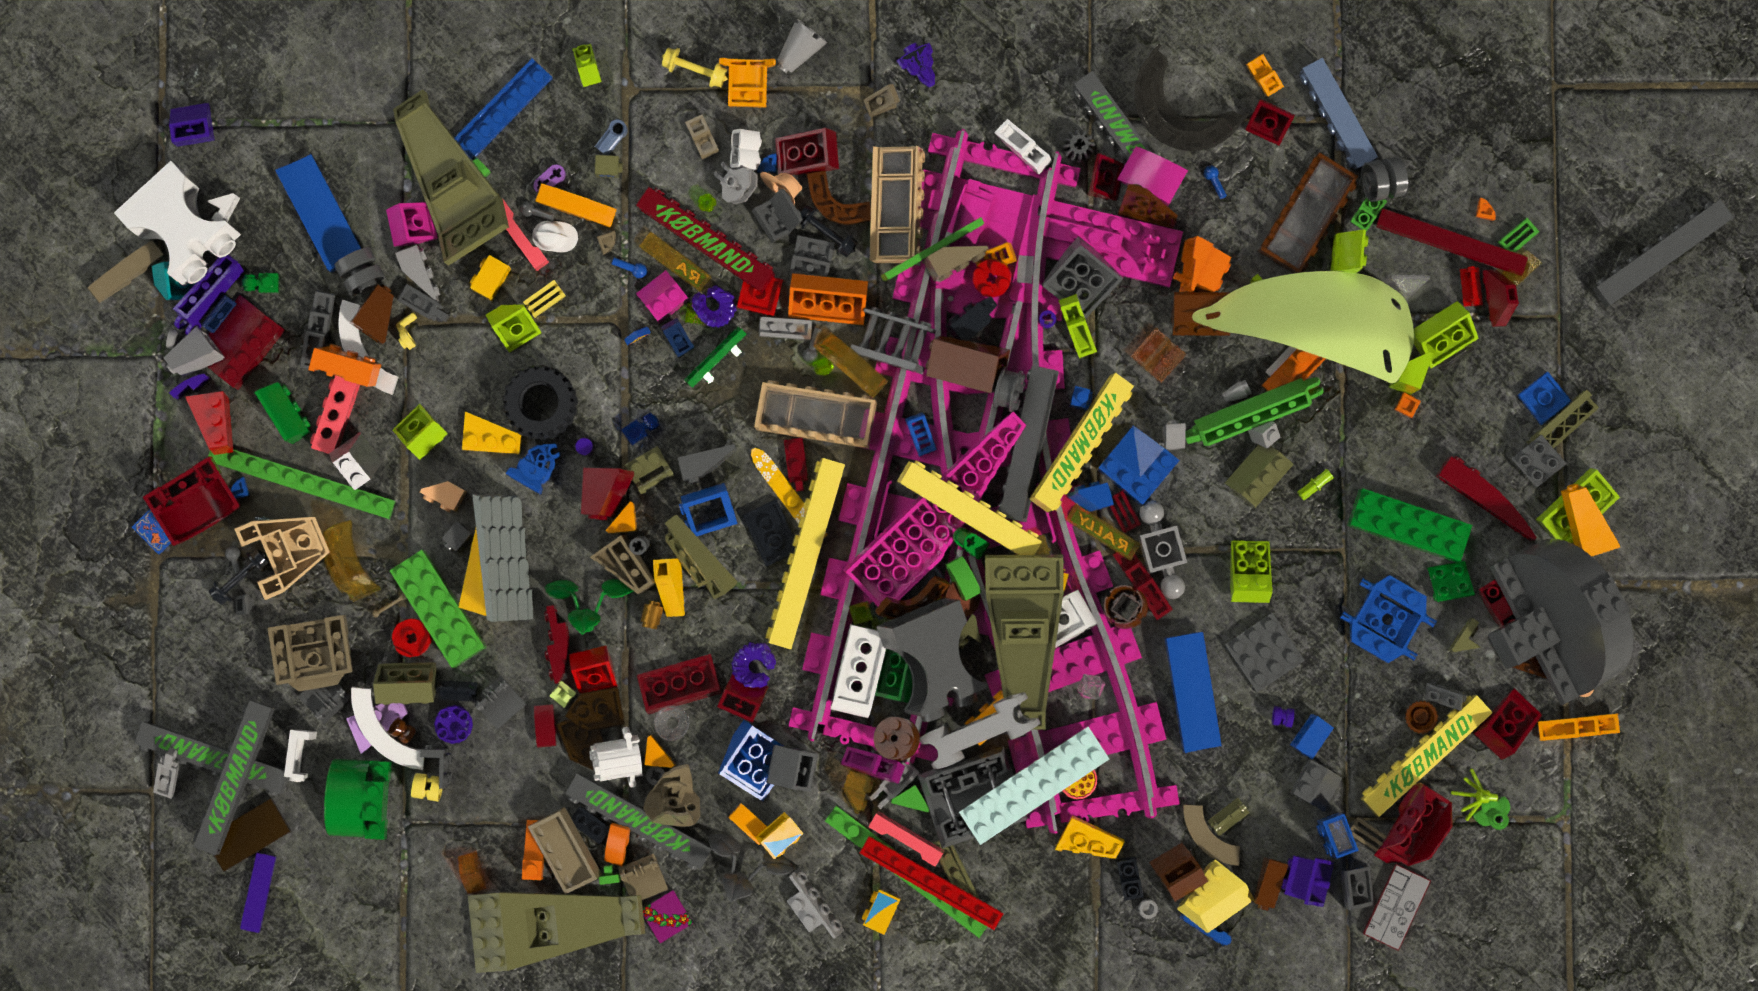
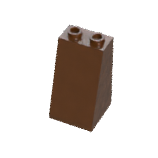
(966, 363)

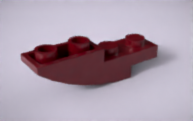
(558, 652)

